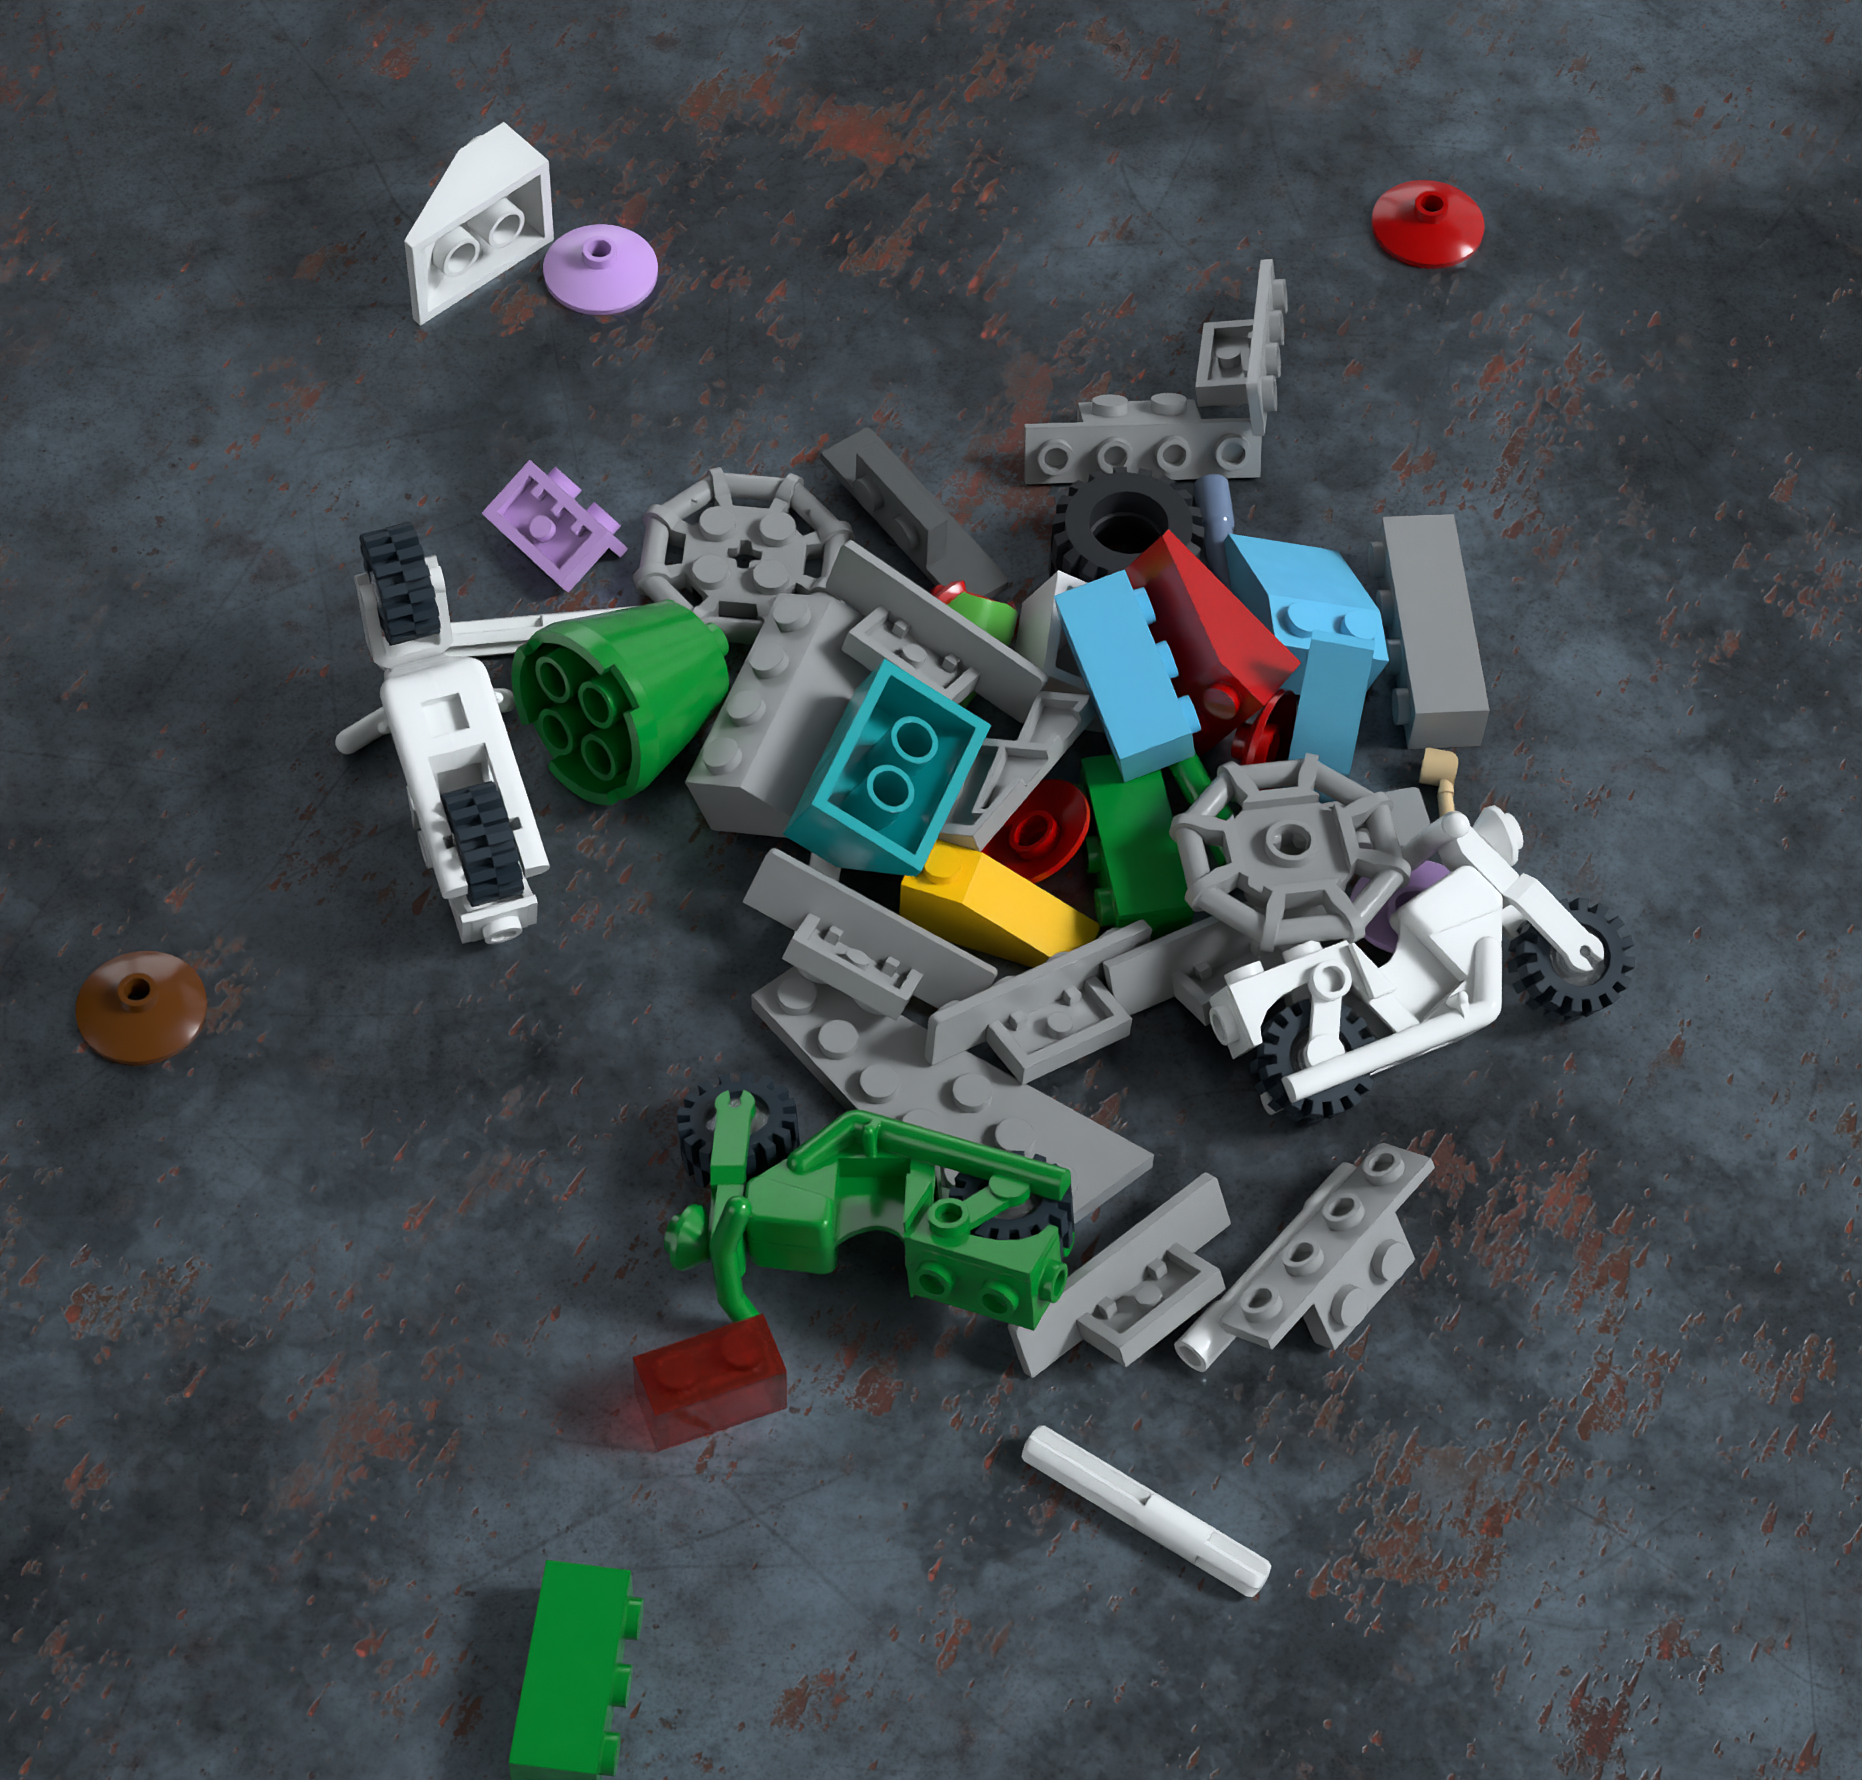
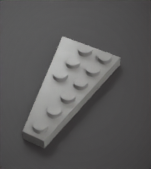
(882, 1069)

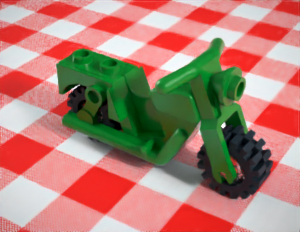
(975, 1246)

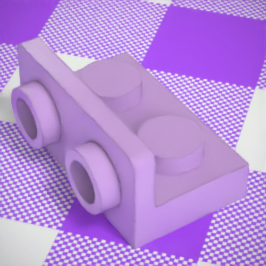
(551, 526)

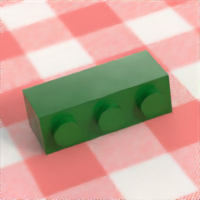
(1132, 849)
(576, 1674)

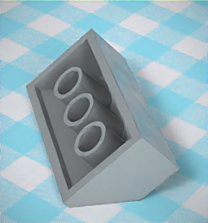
(777, 717)

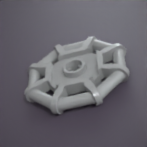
(736, 531)
(1284, 880)

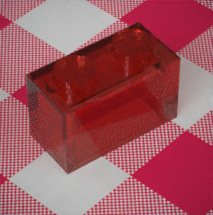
(710, 1382)

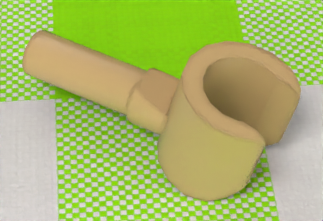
(1440, 770)

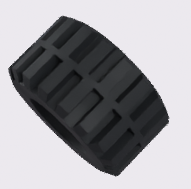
(1118, 511)

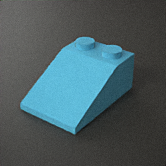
(1303, 590)

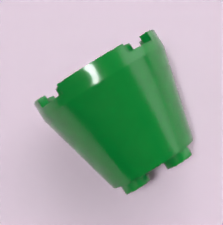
(620, 694)

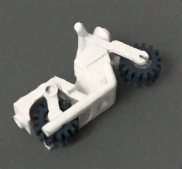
(445, 731)
(1435, 985)

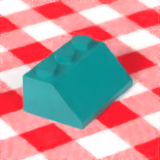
(887, 776)

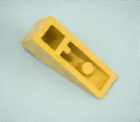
(990, 908)

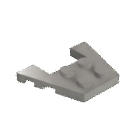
(1011, 769)

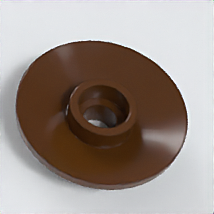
(146, 1028)

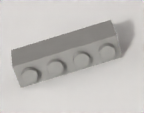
(1429, 632)

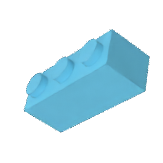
(1128, 674)

